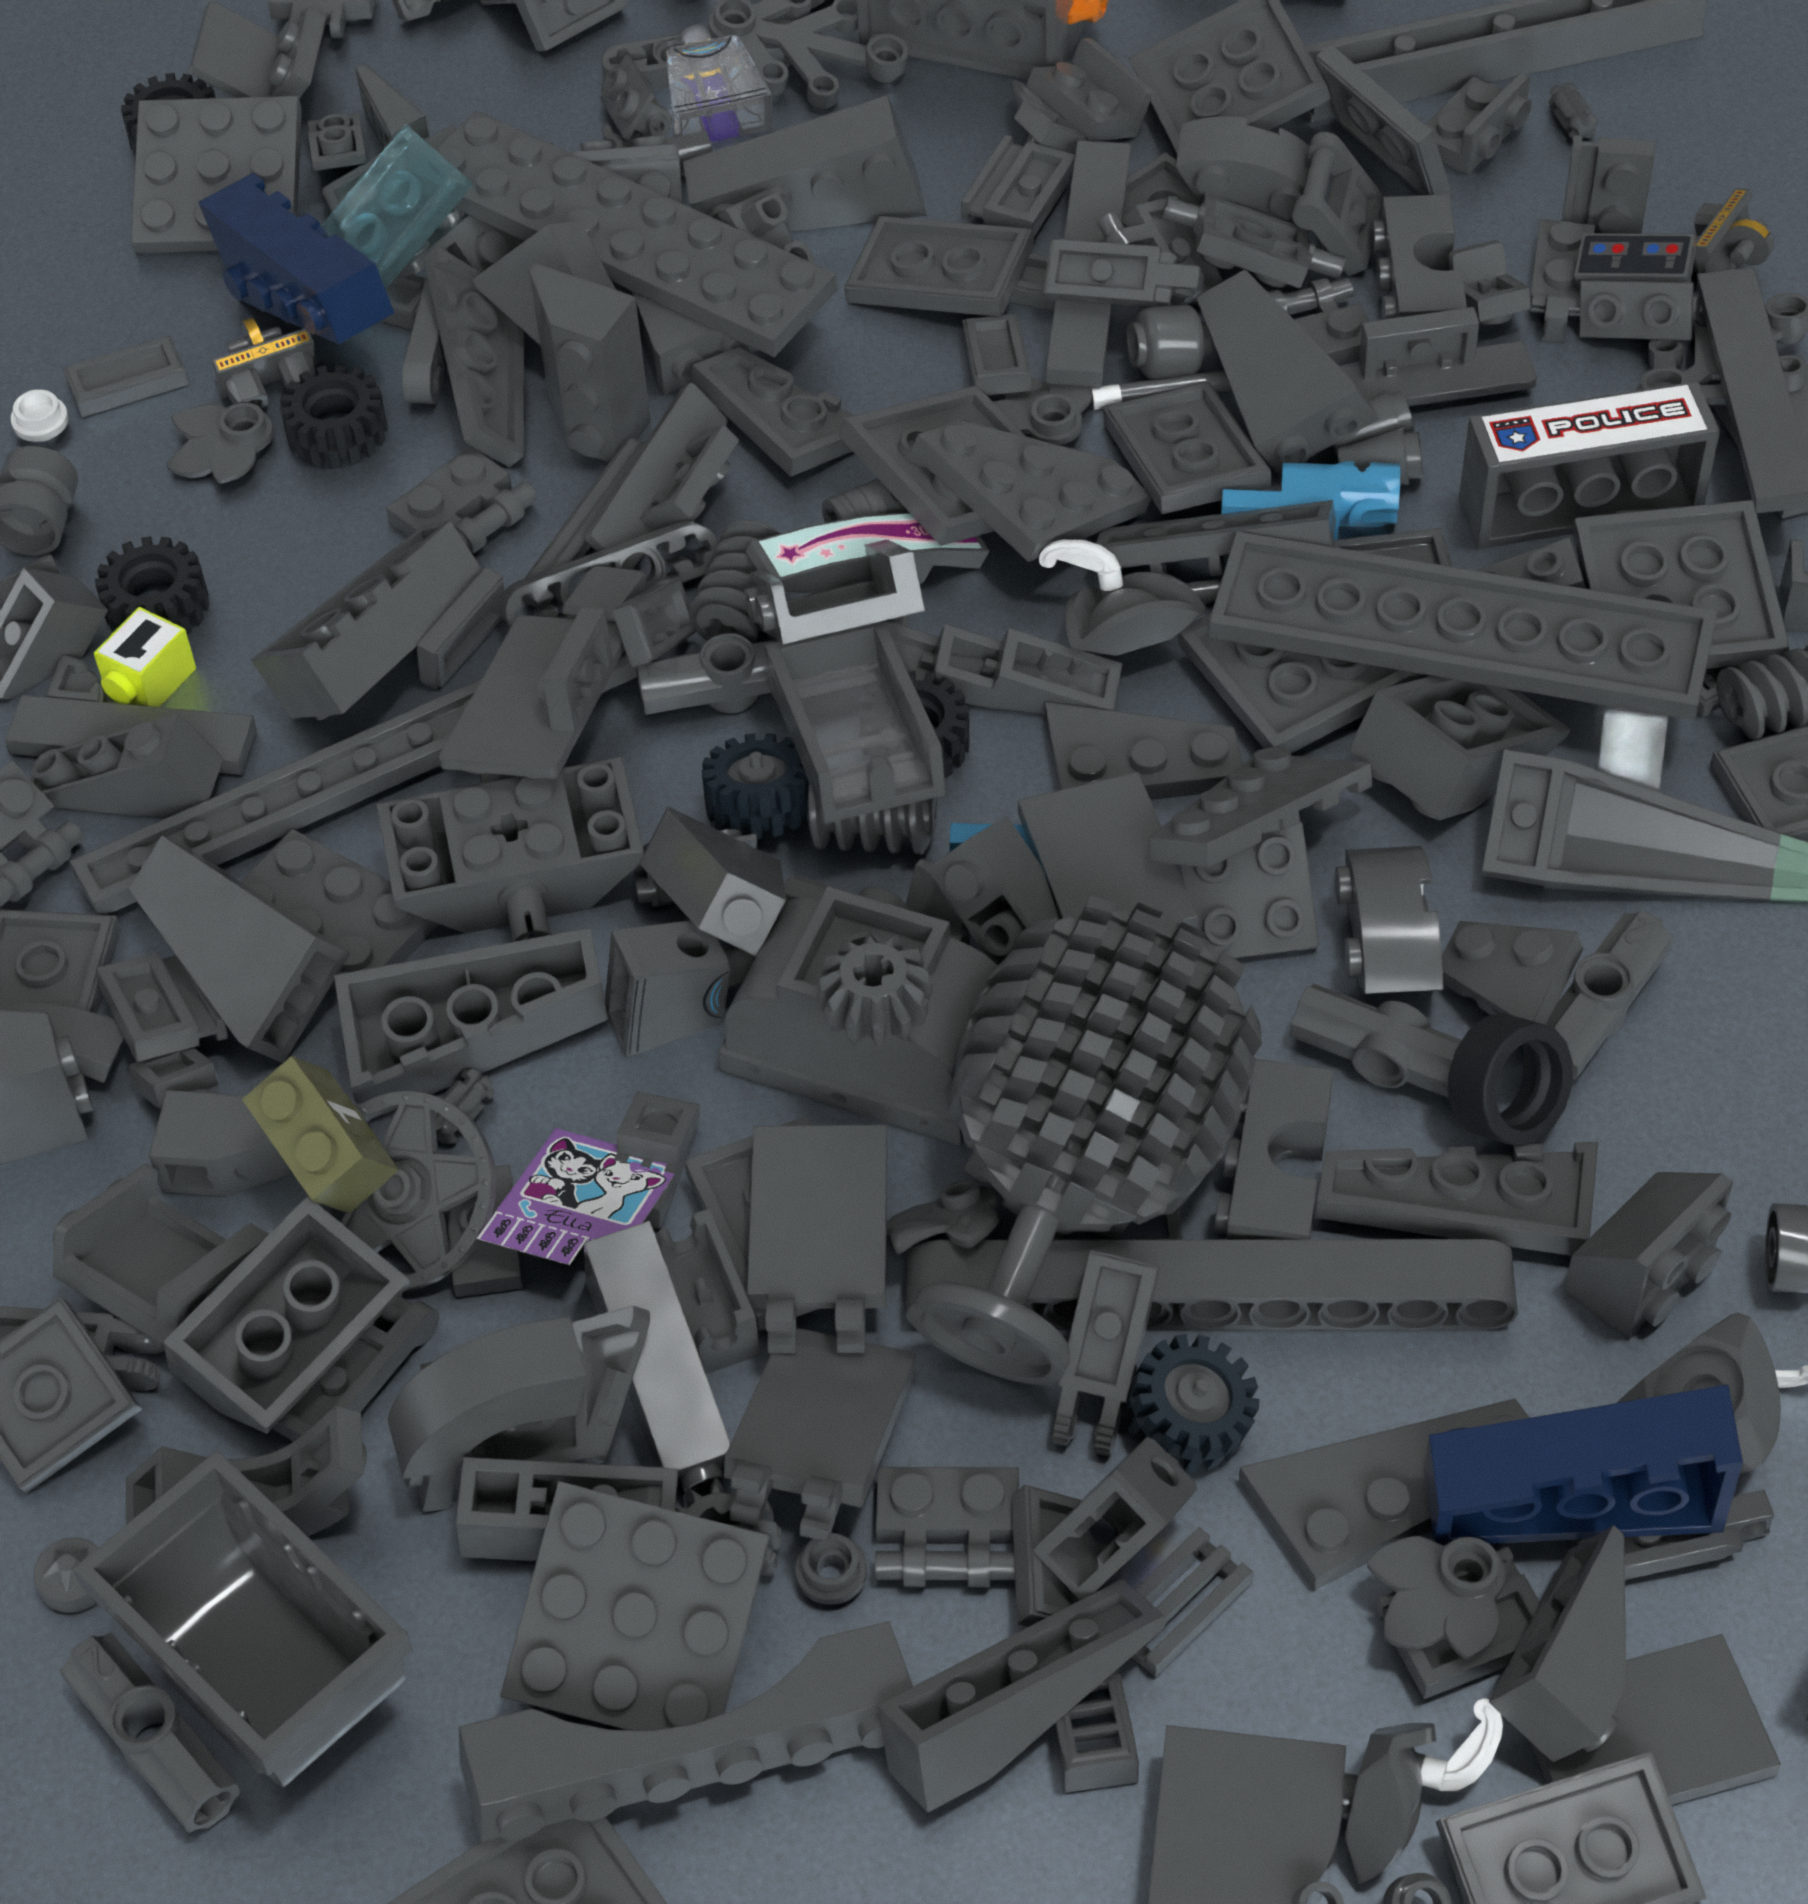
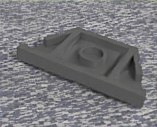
(610, 1353)

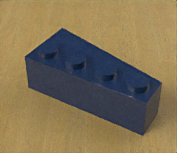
(292, 264)
(1574, 1473)

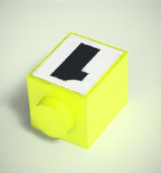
(144, 660)

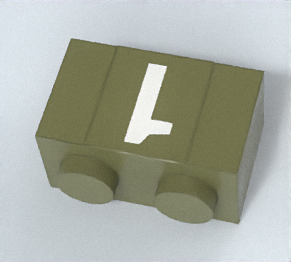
(320, 1134)

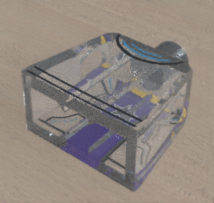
(716, 87)

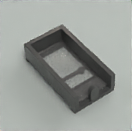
(856, 721)

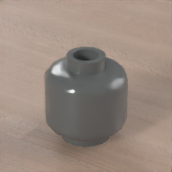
(1168, 341)

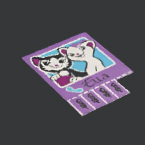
(574, 1196)

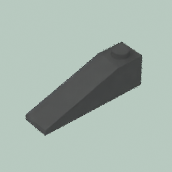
(996, 1703)

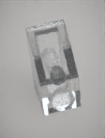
(1630, 745)

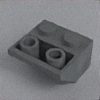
(1651, 1249)

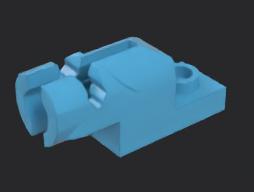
(1358, 497)

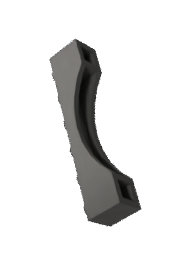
(546, 1770)

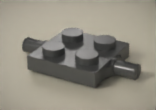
(1253, 241)

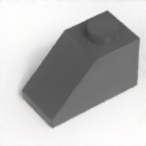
(39, 623)

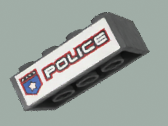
(1583, 458)

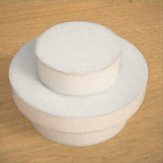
(38, 416)

